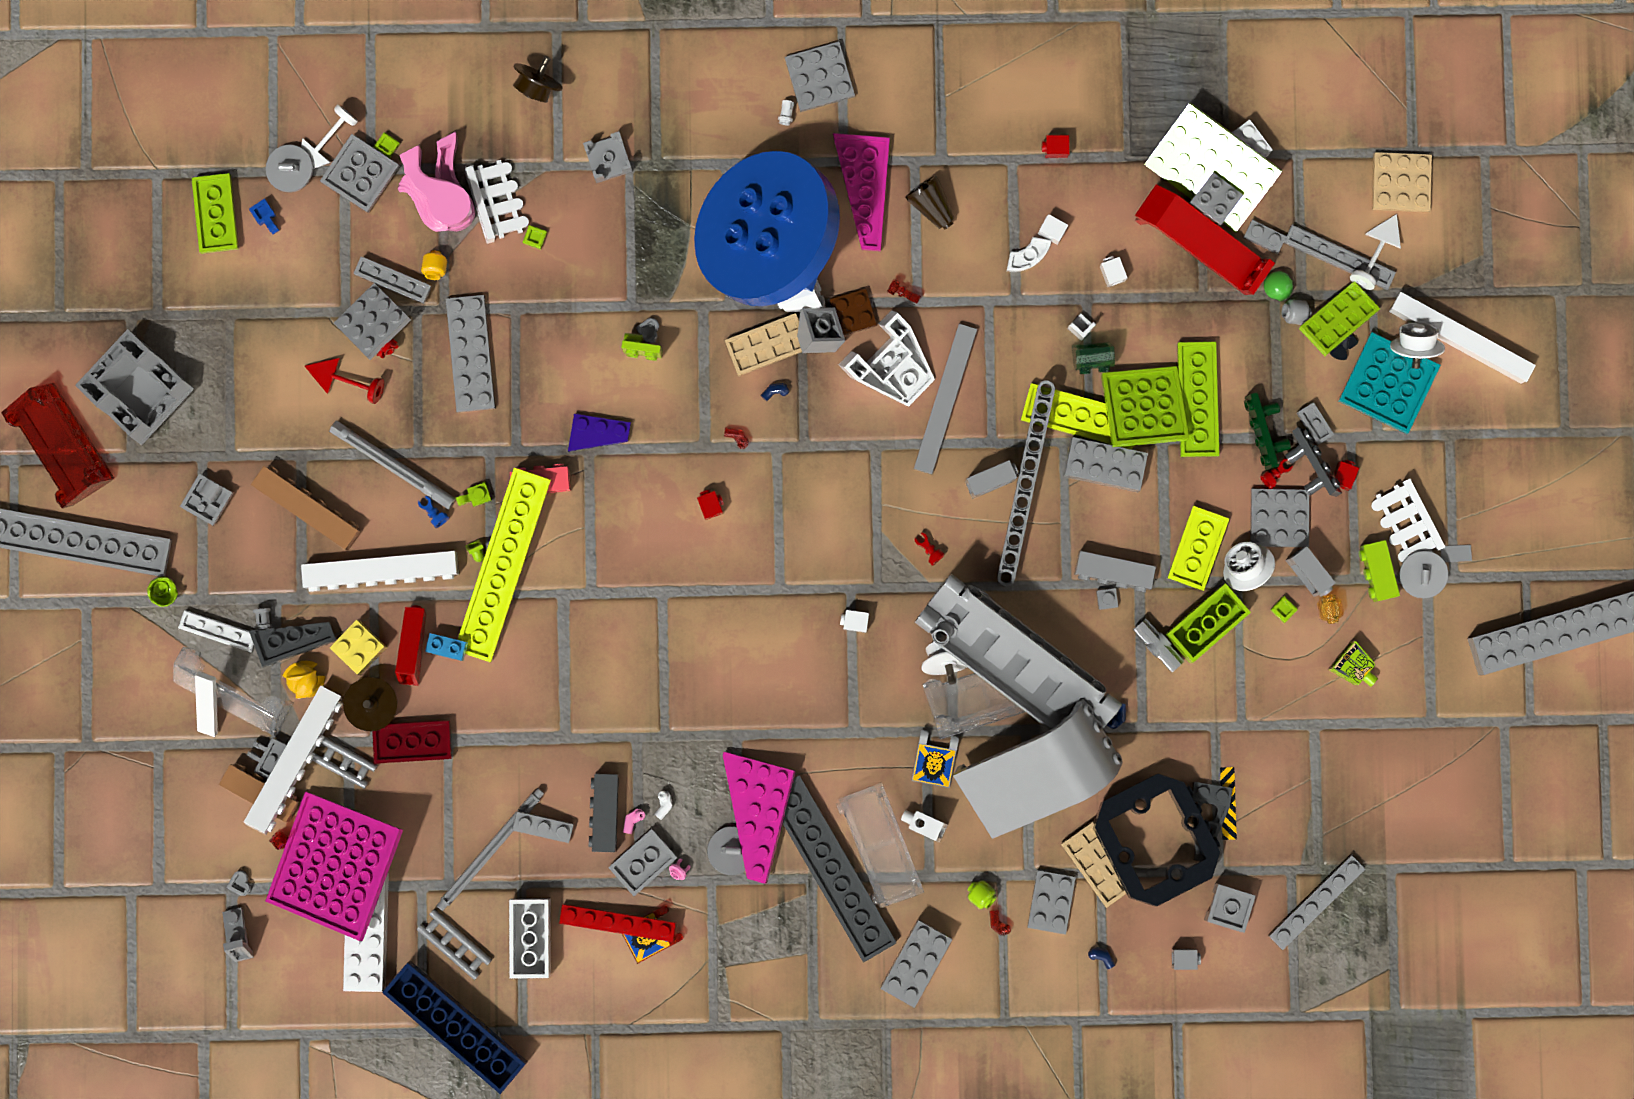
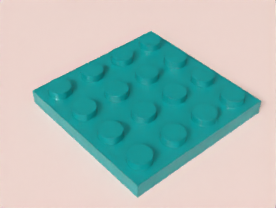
(1387, 385)

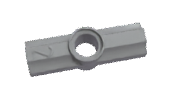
(1158, 645)

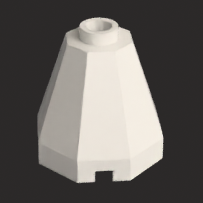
(804, 299)

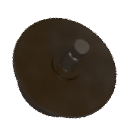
(535, 82)
(370, 704)

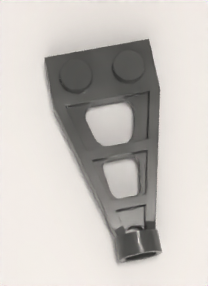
(1216, 796)

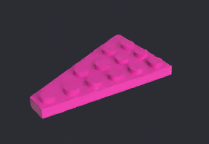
(759, 805)

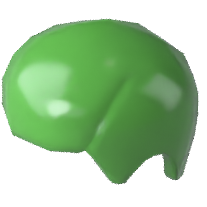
(1278, 285)

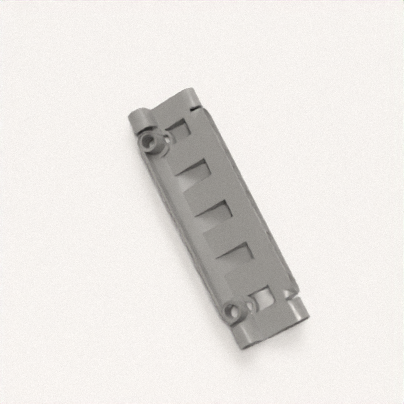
(1011, 656)

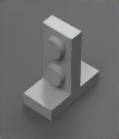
(236, 935)

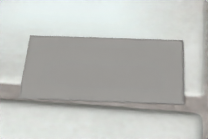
(1456, 553)

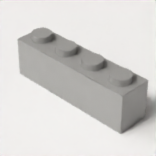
(1114, 570)

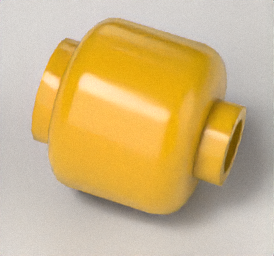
(434, 265)

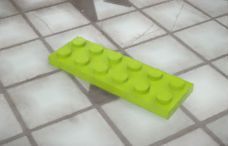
(1200, 398)

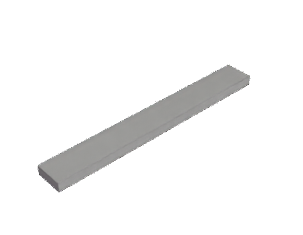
(945, 399)

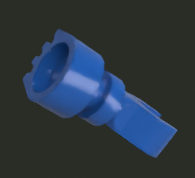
(438, 518)

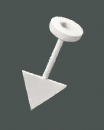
(317, 159)
(1387, 233)

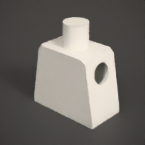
(932, 828)

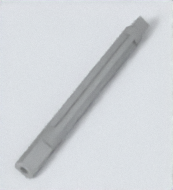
(392, 464)

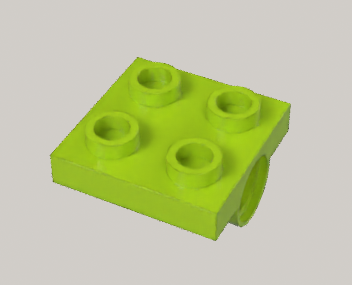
(633, 346)

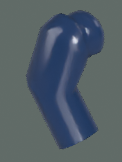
(775, 388)

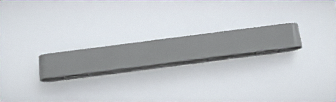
(1029, 474)

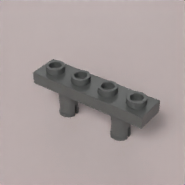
(1322, 468)

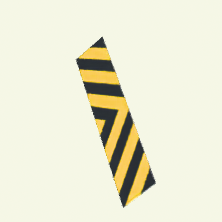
(1227, 779)

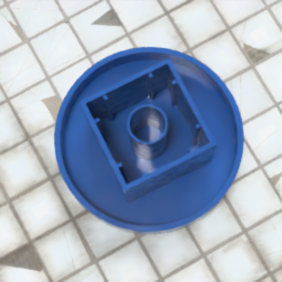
(767, 229)

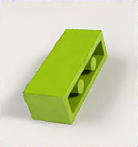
(1379, 571)

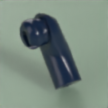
(1118, 719)
(1101, 954)

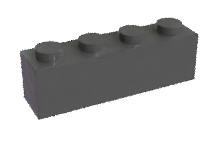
(604, 812)

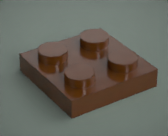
(854, 312)

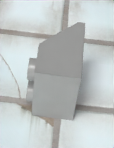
(819, 330)

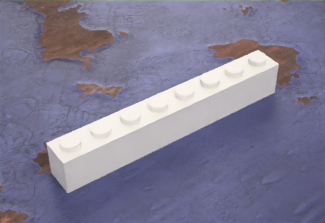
(380, 570)
(293, 760)

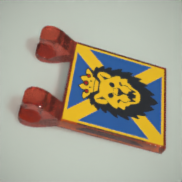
(645, 947)

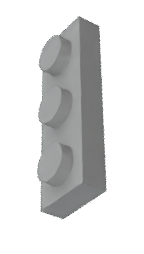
(542, 826)

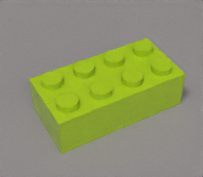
(1207, 623)

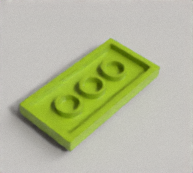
(215, 213)

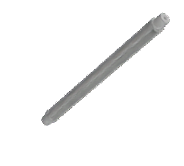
(487, 852)

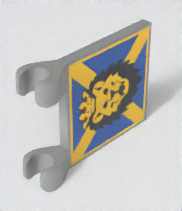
(934, 763)

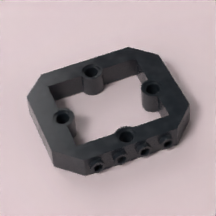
(1182, 797)

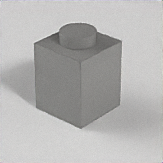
(1185, 959)

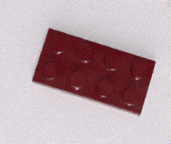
(412, 742)

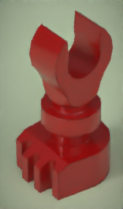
(1269, 478)
(935, 555)

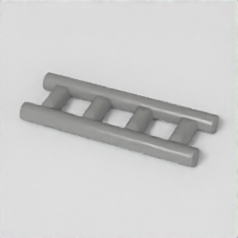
(342, 770)
(454, 932)

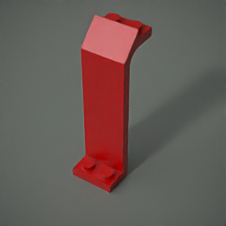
(1204, 240)

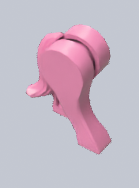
(440, 199)

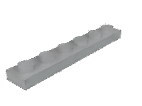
(1316, 902)

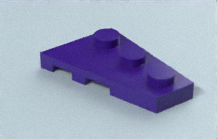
(596, 432)

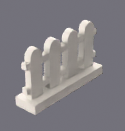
(495, 210)
(1408, 511)

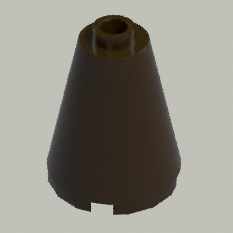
(932, 203)

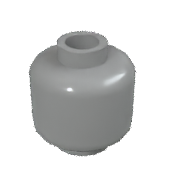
(1296, 312)

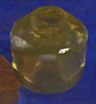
(1330, 608)

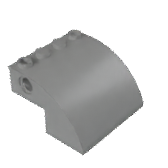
(134, 387)

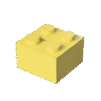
(358, 647)

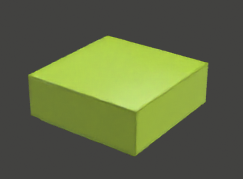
(386, 145)
(535, 237)
(1283, 609)

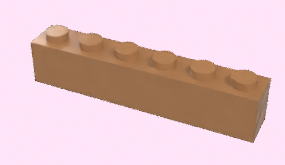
(306, 508)

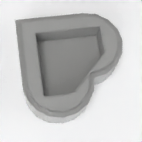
(648, 330)
(239, 883)

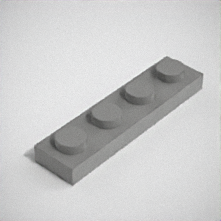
(392, 280)

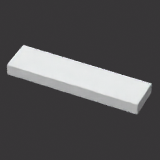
(216, 630)
(206, 704)

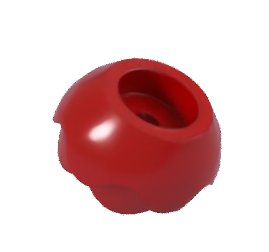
(388, 349)

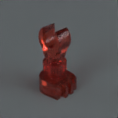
(902, 291)
(279, 840)

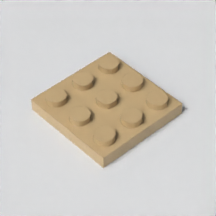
(1401, 182)

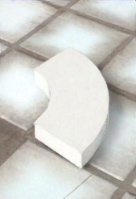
(1029, 256)

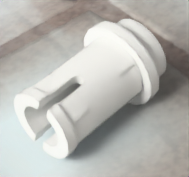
(786, 113)

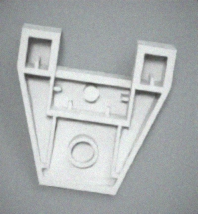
(897, 367)

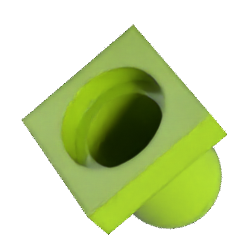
(475, 550)

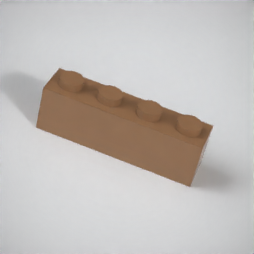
(249, 787)

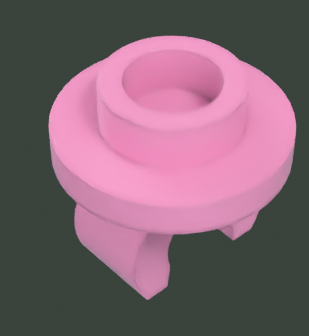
(678, 872)

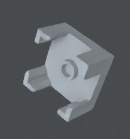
(608, 158)
(1230, 908)

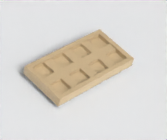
(764, 345)
(1094, 865)

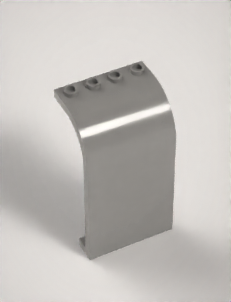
(1041, 773)

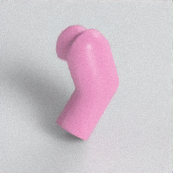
(632, 818)

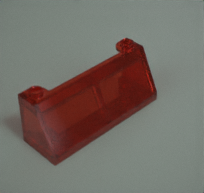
(59, 443)

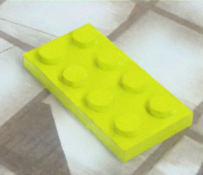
(1198, 548)

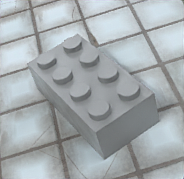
(1105, 465)
(916, 963)

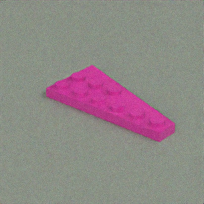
(865, 173)

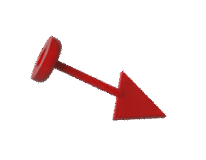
(325, 373)

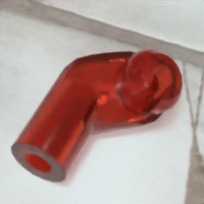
(738, 435)
(998, 926)

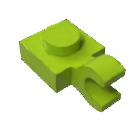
(477, 495)

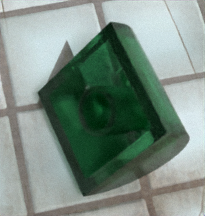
(1093, 356)

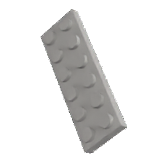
(470, 353)

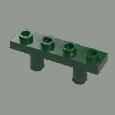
(1258, 423)

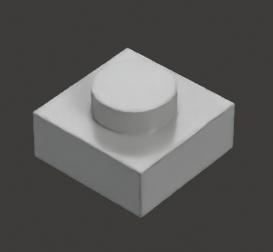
(1107, 599)

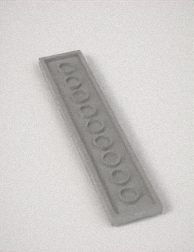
(84, 543)

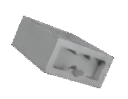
(991, 479)
(1311, 572)

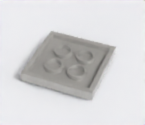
(819, 76)
(359, 173)
(372, 321)
(1279, 518)

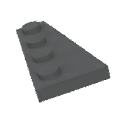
(283, 643)

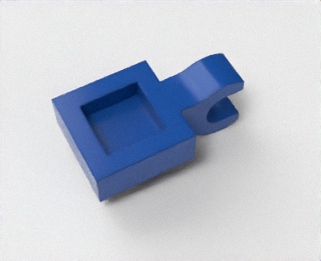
(263, 214)

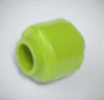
(981, 894)

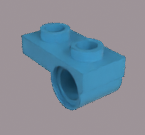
(446, 647)

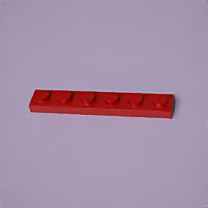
(617, 923)

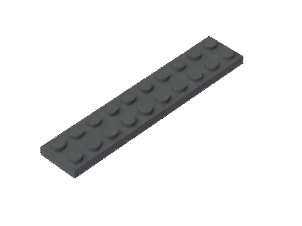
(835, 874)

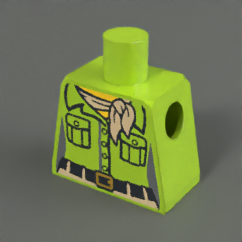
(1354, 665)

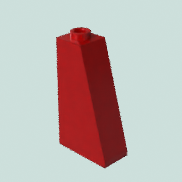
(411, 646)

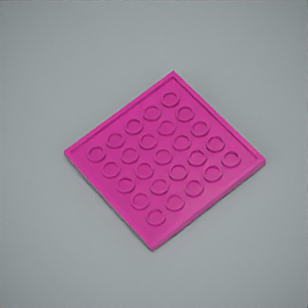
(334, 866)

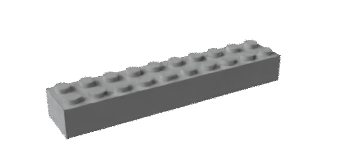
(1553, 634)

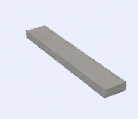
(1336, 255)

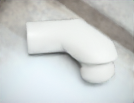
(665, 803)

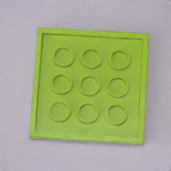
(1144, 406)

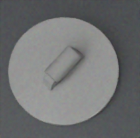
(289, 168)
(1423, 574)
(725, 852)

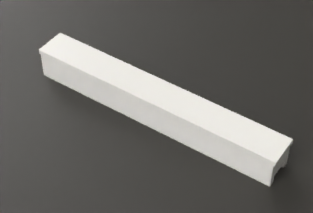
(1464, 339)

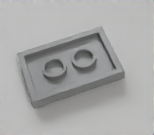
(643, 862)
(1051, 902)

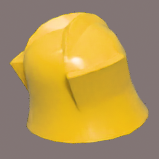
(302, 679)

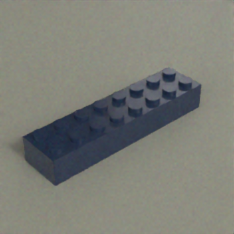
(455, 1027)

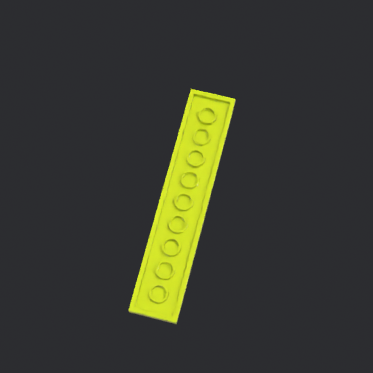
(503, 563)

